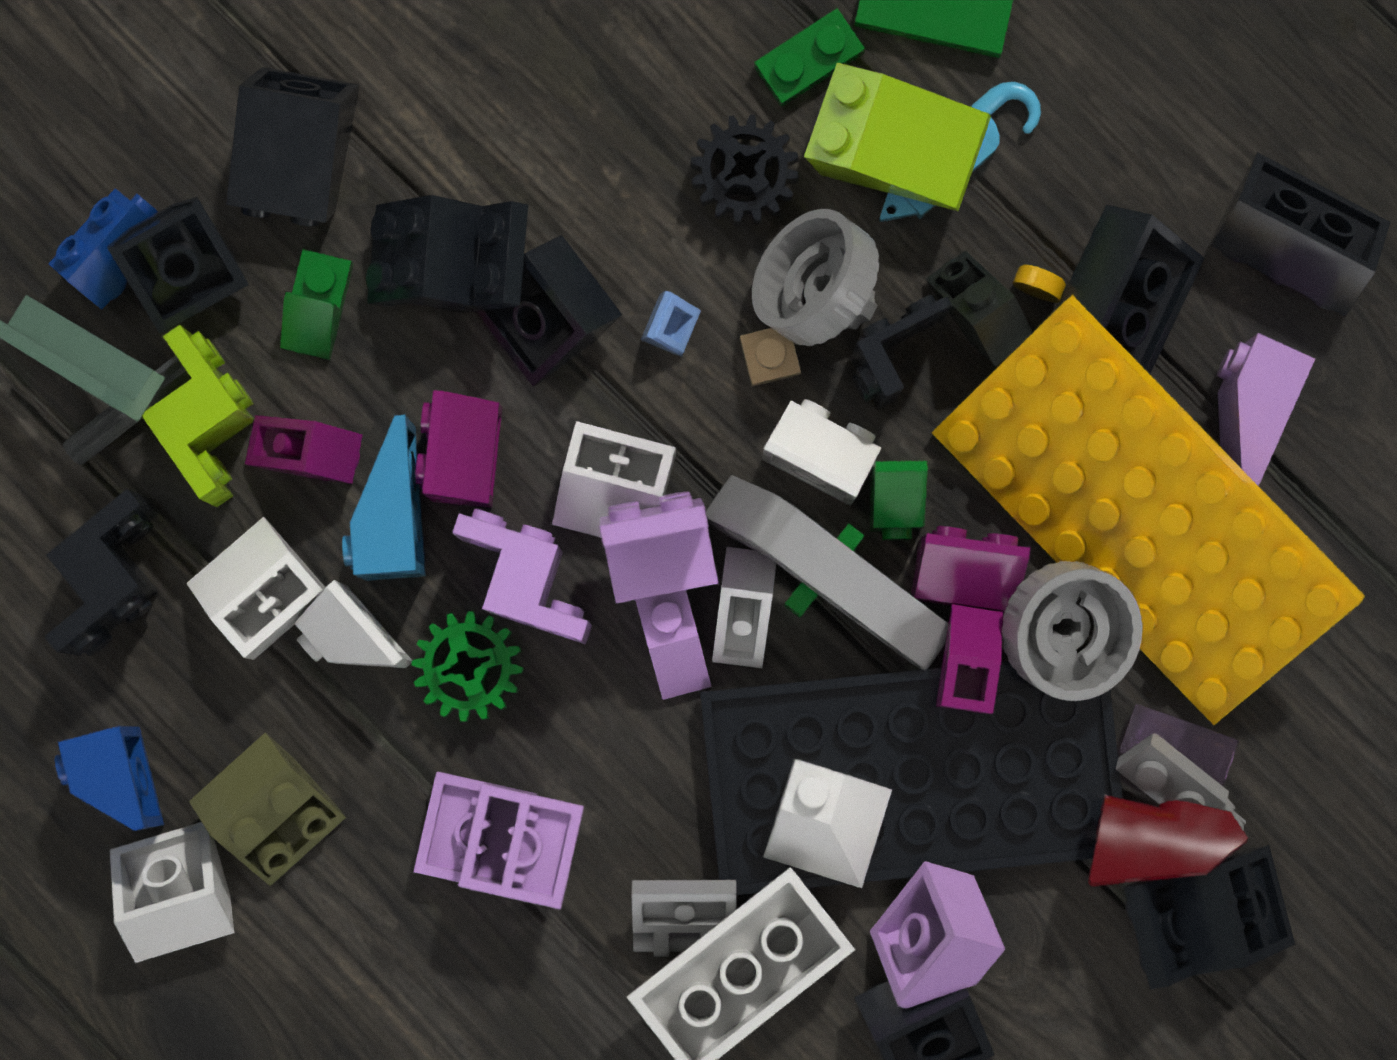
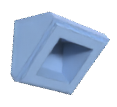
(671, 323)

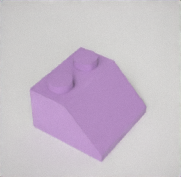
(936, 936)

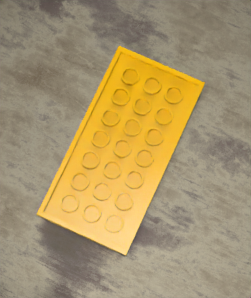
(1134, 486)

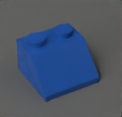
(112, 775)

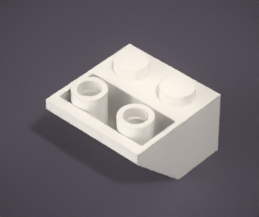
(607, 471)
(256, 589)

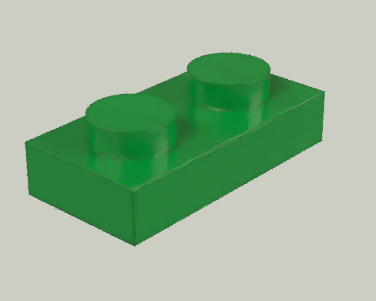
(809, 57)

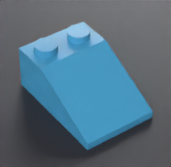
(388, 518)

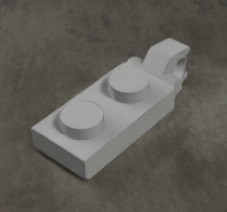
(1171, 776)

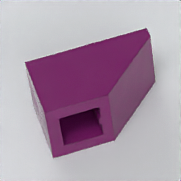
(971, 660)

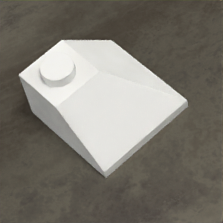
(347, 632)
(827, 823)

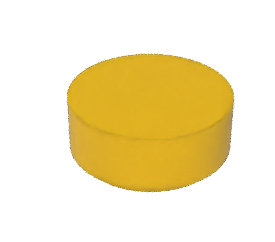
(1039, 283)

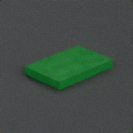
(957, 24)

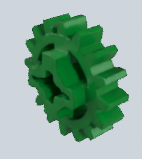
(460, 644)

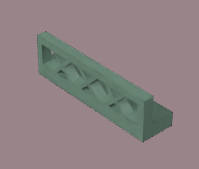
(82, 358)

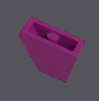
(304, 448)

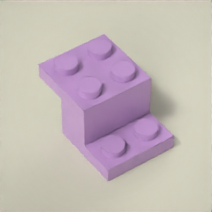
(658, 547)
(523, 575)
(499, 840)

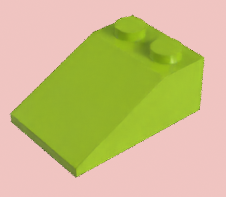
(896, 137)

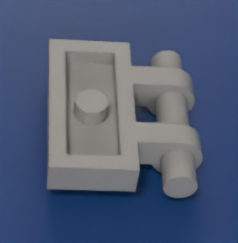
(677, 912)

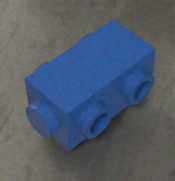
(85, 257)

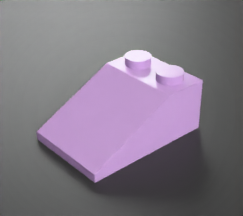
(1257, 399)

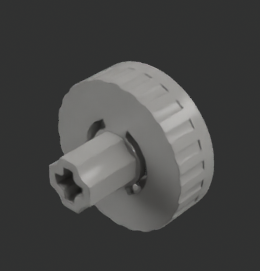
(826, 262)
(1047, 628)

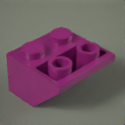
(460, 449)
(968, 570)

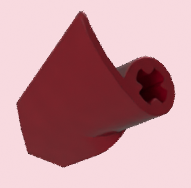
(1161, 841)

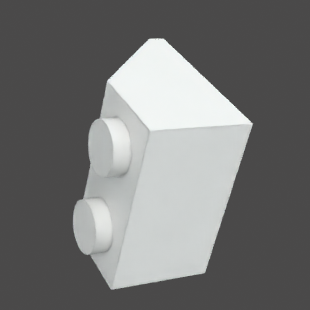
(821, 451)
(170, 892)

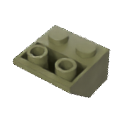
(266, 809)

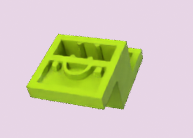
(200, 415)

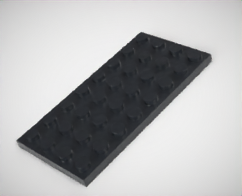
(962, 782)

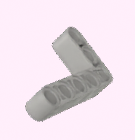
(828, 569)

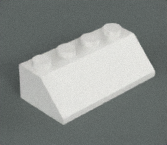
(741, 971)

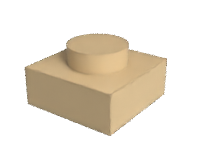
(769, 356)

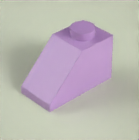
(673, 643)

